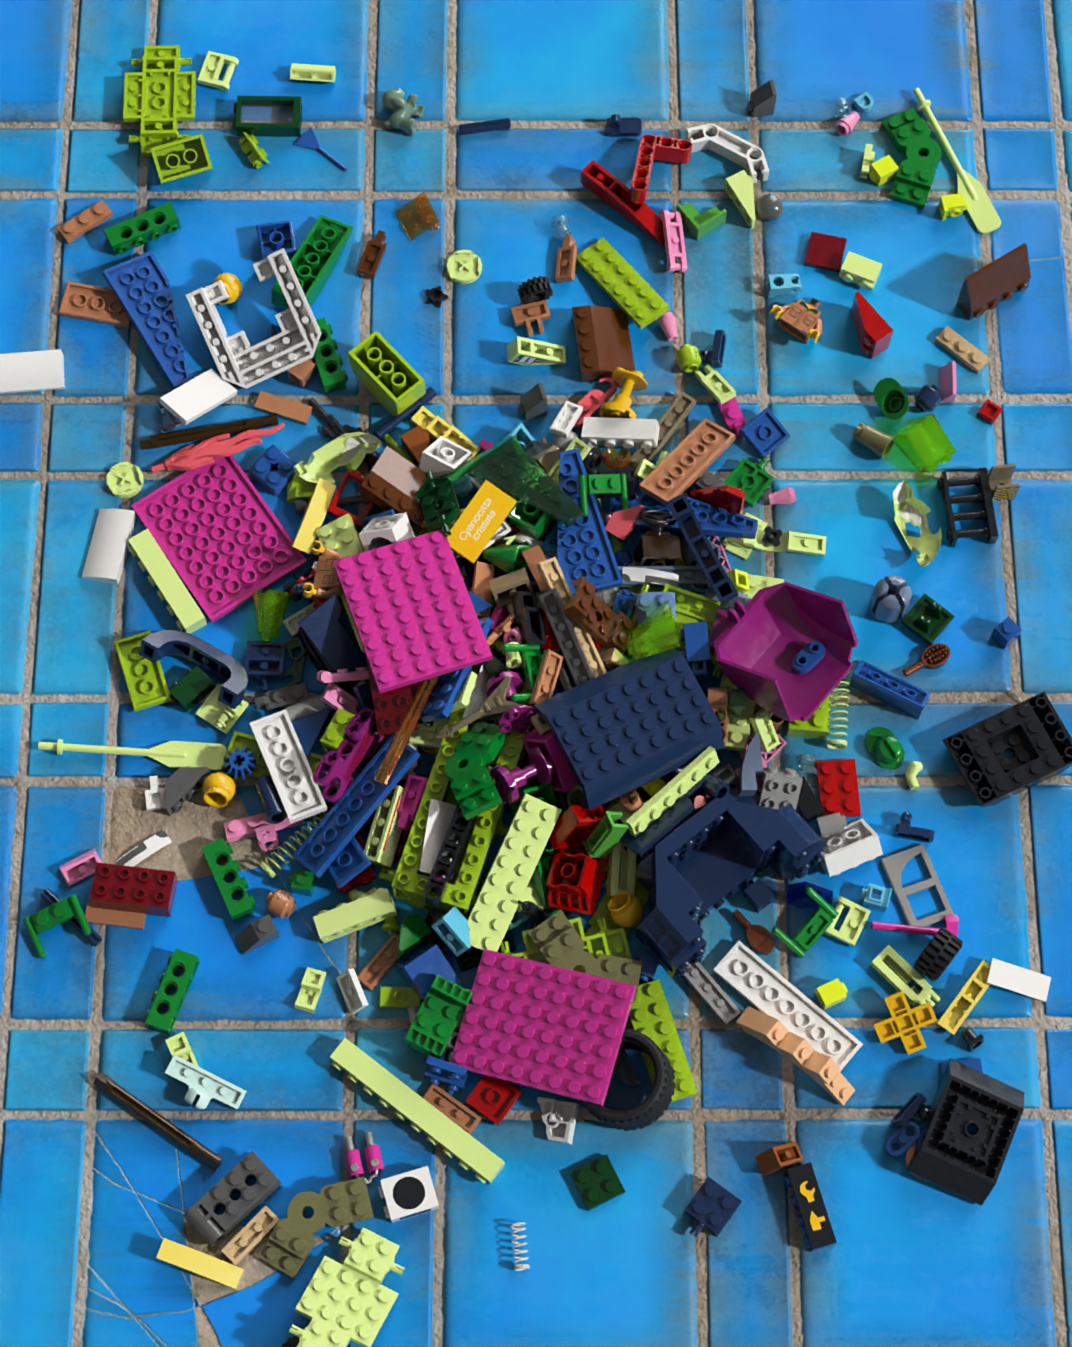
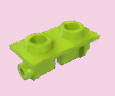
(258, 155)

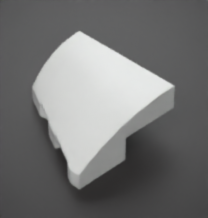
(559, 1119)

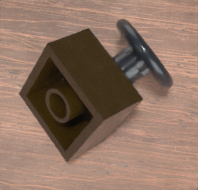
(657, 545)

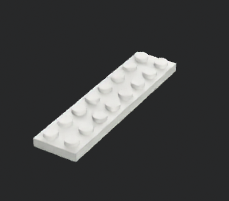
(783, 1001)

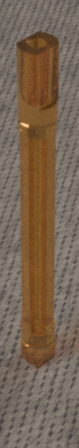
(405, 730)

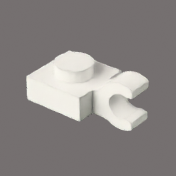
(155, 797)

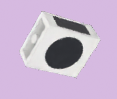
(408, 1194)

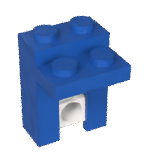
(444, 1072)

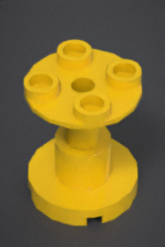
(621, 403)

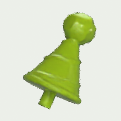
(391, 925)

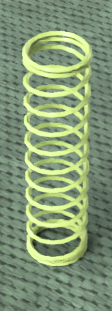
(844, 742)
(269, 871)

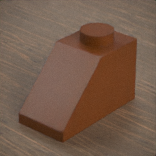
(415, 443)
(779, 1158)

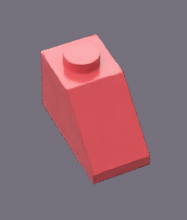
(622, 522)

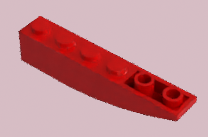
(618, 197)

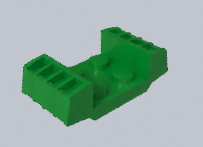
(437, 1017)

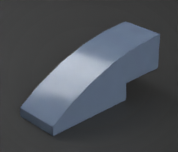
(750, 768)

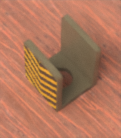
(1002, 475)

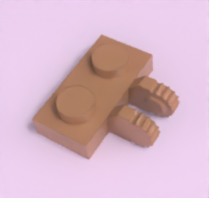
(531, 313)

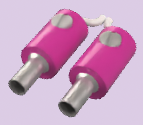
(372, 1154)

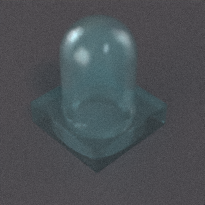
(842, 108)

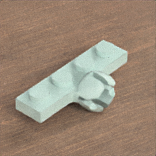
(204, 1084)

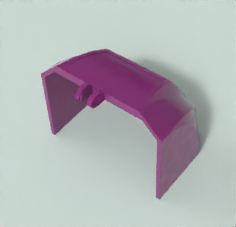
(770, 632)

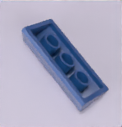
(889, 689)

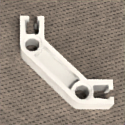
(730, 147)

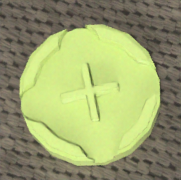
(464, 267)
(124, 480)

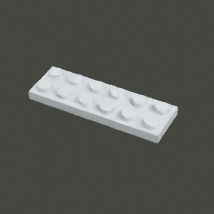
(288, 766)

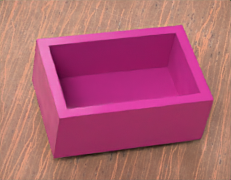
(563, 775)

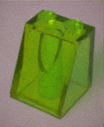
(925, 443)
(654, 633)

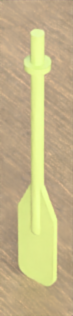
(979, 205)
(171, 754)

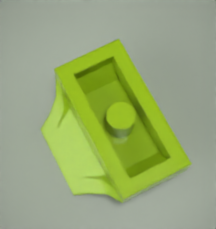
(299, 489)

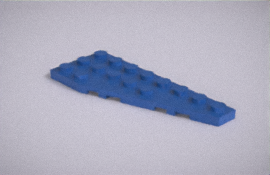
(148, 302)
(713, 521)
(584, 546)

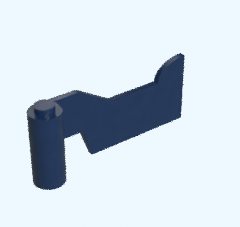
(331, 638)
(271, 801)
(673, 816)

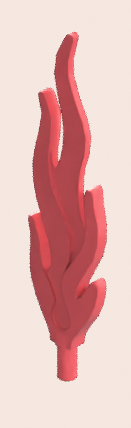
(215, 447)

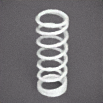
(519, 1267)

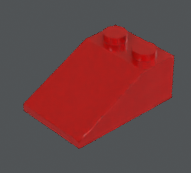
(871, 328)

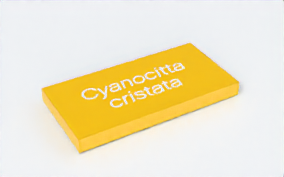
(480, 521)

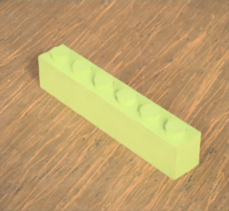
(167, 582)

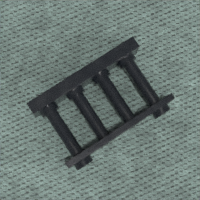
(983, 496)

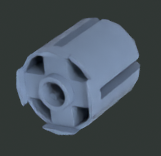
(890, 599)

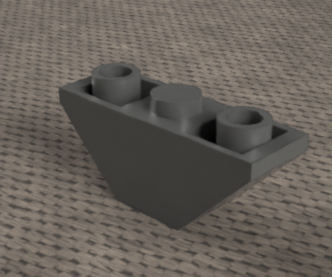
(183, 786)

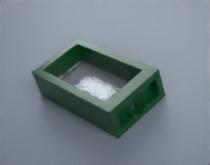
(268, 116)

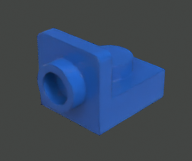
(624, 602)

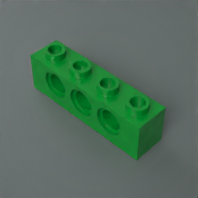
(146, 220)
(330, 381)
(237, 908)
(166, 1021)

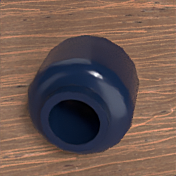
(928, 398)

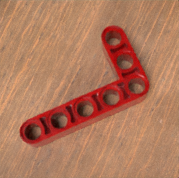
(655, 148)

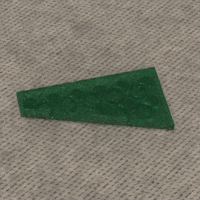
(526, 481)

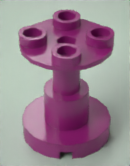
(516, 718)
(509, 781)

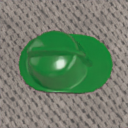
(891, 398)
(885, 747)

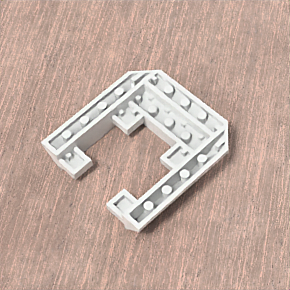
(233, 354)

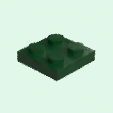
(597, 1182)

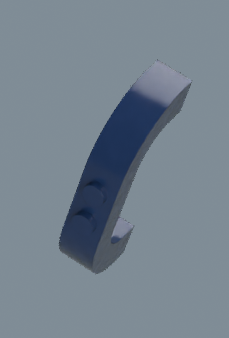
(702, 548)
(203, 654)

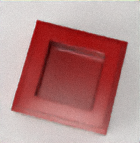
(989, 412)

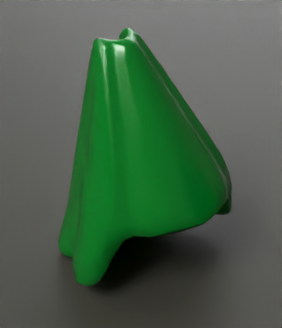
(507, 557)

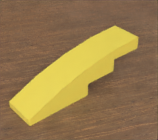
(438, 427)
(314, 515)
(966, 999)
(199, 1263)

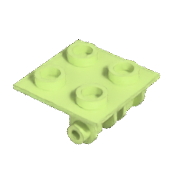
(218, 713)

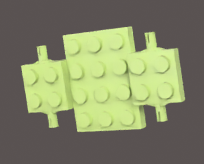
(348, 1298)

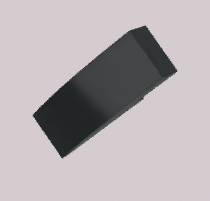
(529, 617)

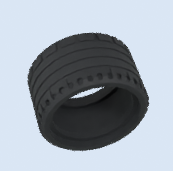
(655, 1102)

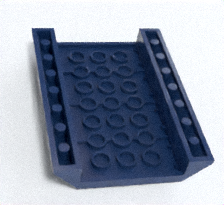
(632, 725)

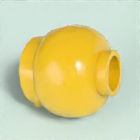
(232, 285)
(218, 789)
(625, 909)

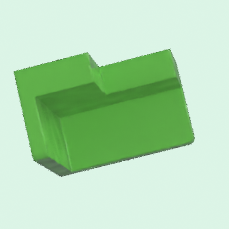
(698, 223)

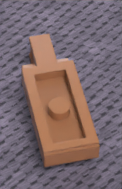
(566, 260)

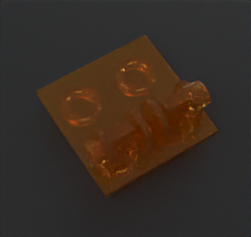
(418, 216)

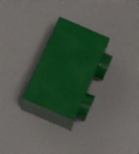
(191, 688)

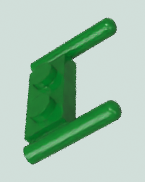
(602, 485)
(531, 662)
(52, 917)
(811, 929)

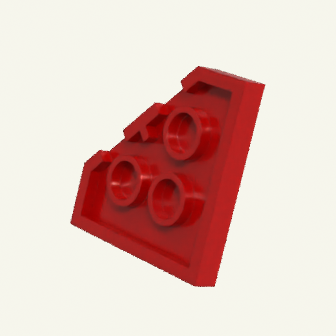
(724, 497)

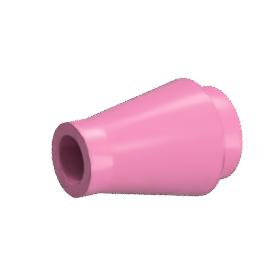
(846, 124)
(668, 325)
(783, 497)

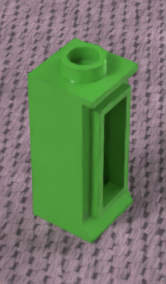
(605, 835)

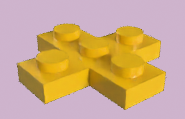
(905, 1022)

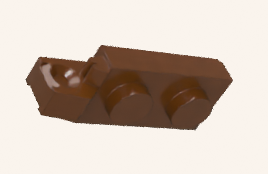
(372, 256)

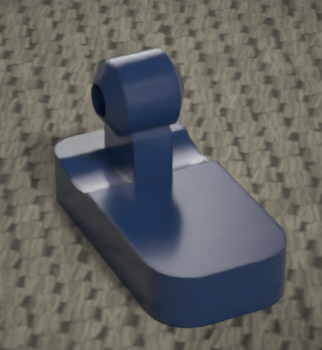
(623, 126)
(715, 356)
(904, 830)
(913, 1106)

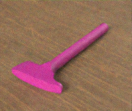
(951, 925)

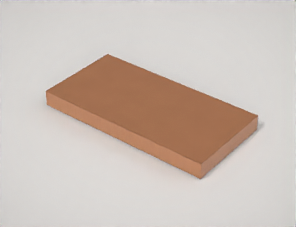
(93, 305)

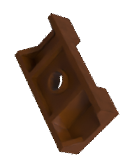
(597, 618)

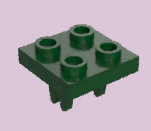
(927, 619)

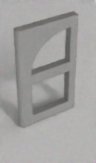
(893, 868)

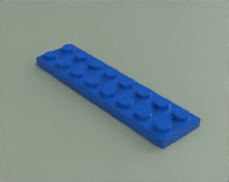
(351, 811)

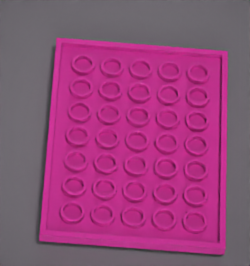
(219, 535)
(412, 611)
(543, 1026)

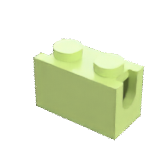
(860, 270)

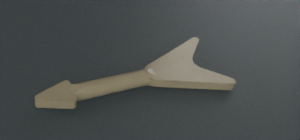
(494, 705)

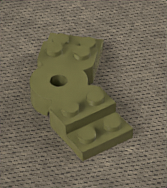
(564, 949)
(295, 1237)

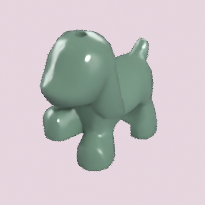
(402, 109)

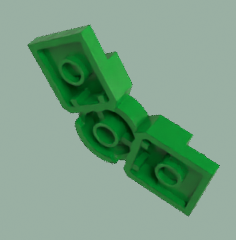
(916, 173)
(468, 771)

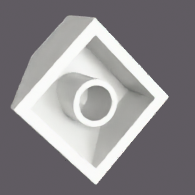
(443, 457)

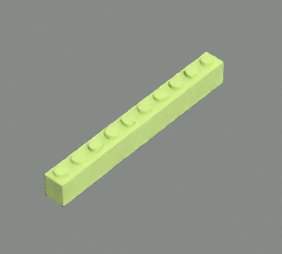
(417, 1111)

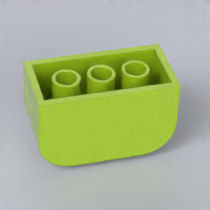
(386, 374)

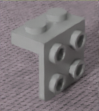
(779, 788)

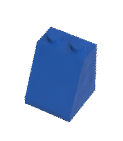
(422, 966)

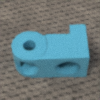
(782, 284)

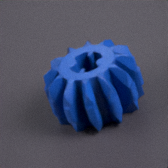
(247, 763)

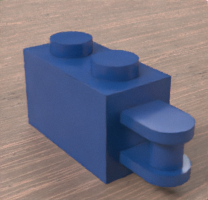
(696, 646)

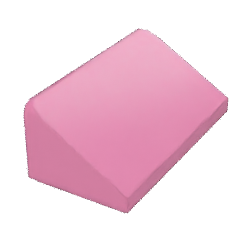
(947, 382)
(80, 867)

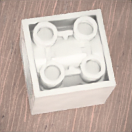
(389, 527)

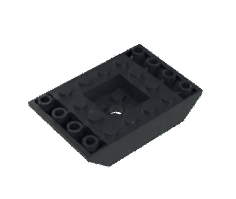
(1028, 730)
(946, 1150)

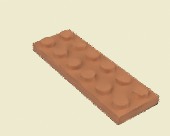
(687, 461)

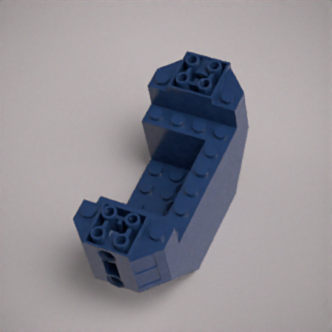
(708, 863)

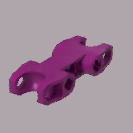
(341, 763)

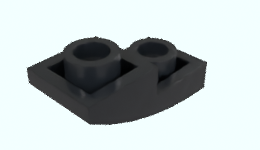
(808, 802)

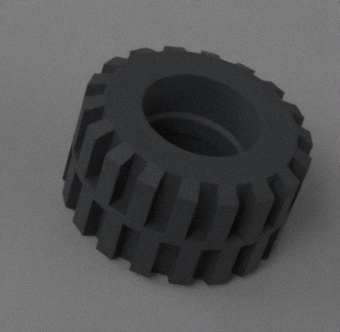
(938, 954)

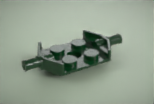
(431, 496)

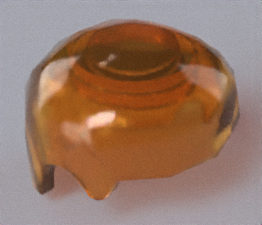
(616, 459)

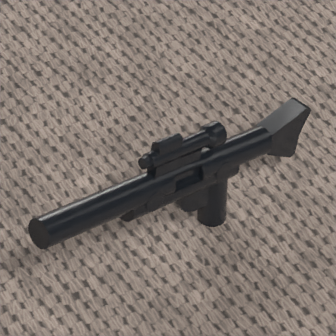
(334, 428)

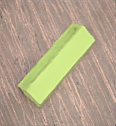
(312, 72)

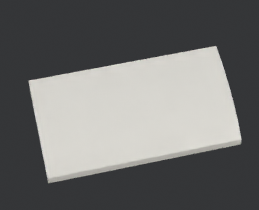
(31, 371)
(109, 545)

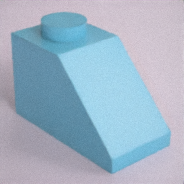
(453, 930)

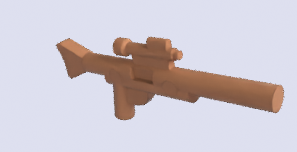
(502, 628)

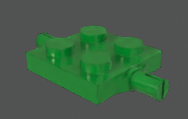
(751, 479)

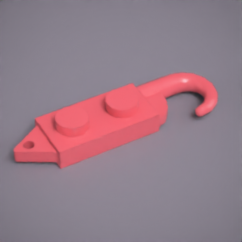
(594, 399)

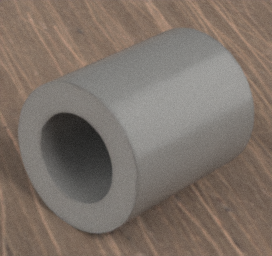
(831, 824)

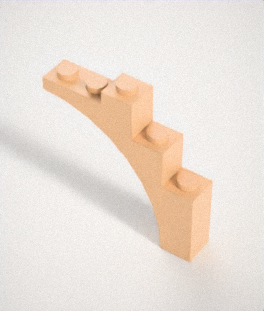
(797, 1050)

